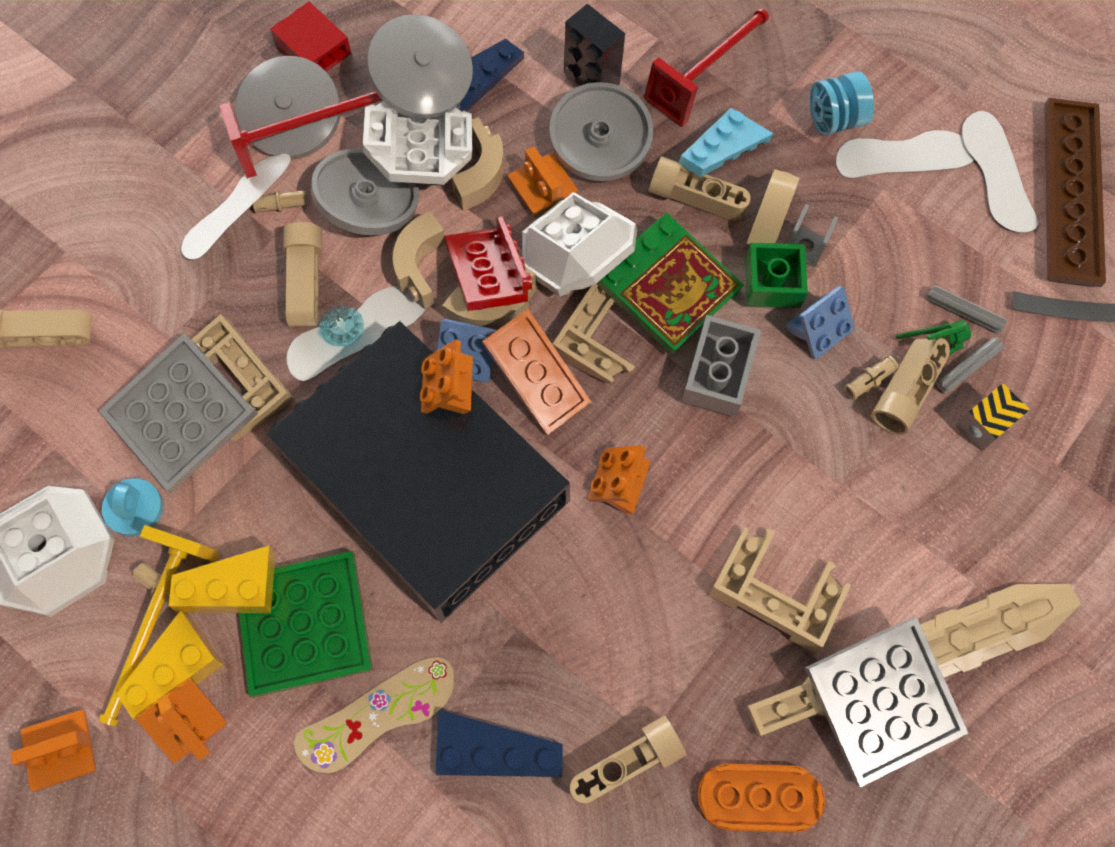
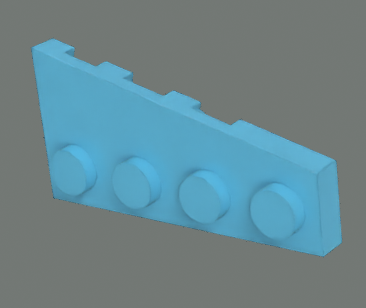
(724, 141)

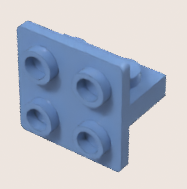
(824, 322)
(471, 345)

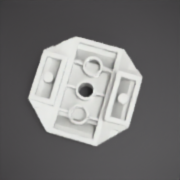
(416, 147)
(576, 244)
(70, 562)

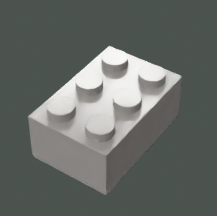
(721, 366)

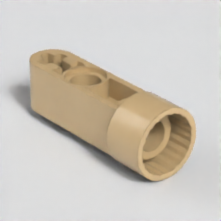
(670, 180)
(302, 248)
(44, 328)
(910, 385)
(657, 745)

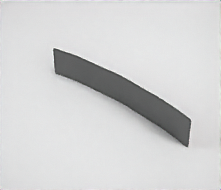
(1064, 308)

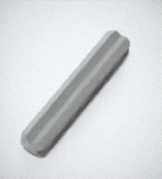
(967, 309)
(970, 365)

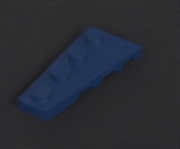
(489, 69)
(485, 749)

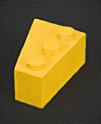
(226, 586)
(175, 656)

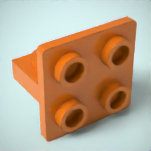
(541, 181)
(447, 380)
(620, 477)
(182, 721)
(56, 750)

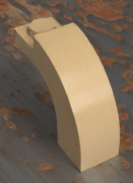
(484, 177)
(773, 208)
(411, 246)
(492, 318)

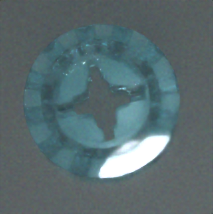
(336, 335)

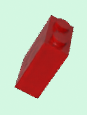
(311, 36)

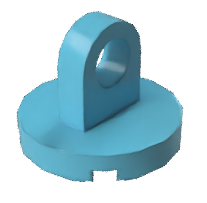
(131, 506)

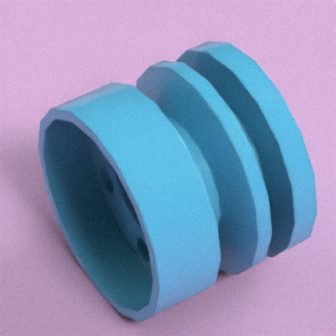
(841, 103)

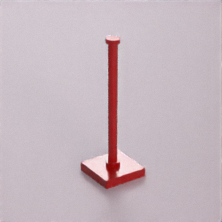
(676, 92)
(242, 139)

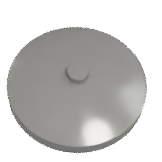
(419, 66)
(284, 90)
(601, 131)
(359, 197)

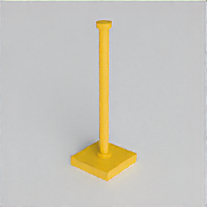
(178, 549)

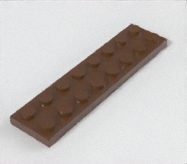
(1074, 193)

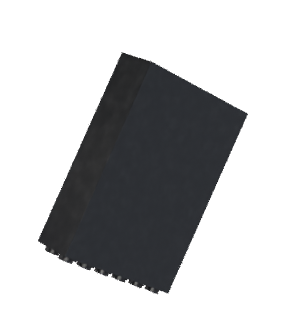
(429, 492)

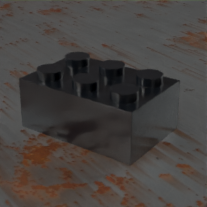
(592, 48)

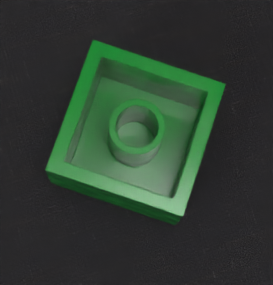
(776, 275)

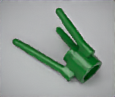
(953, 333)

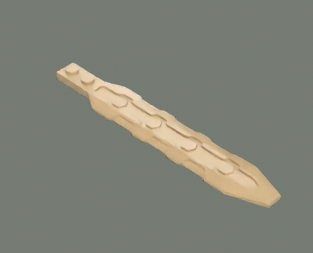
(958, 640)

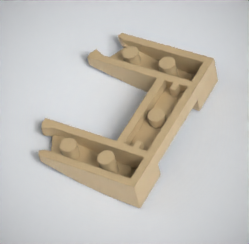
(578, 347)
(265, 391)
(805, 624)

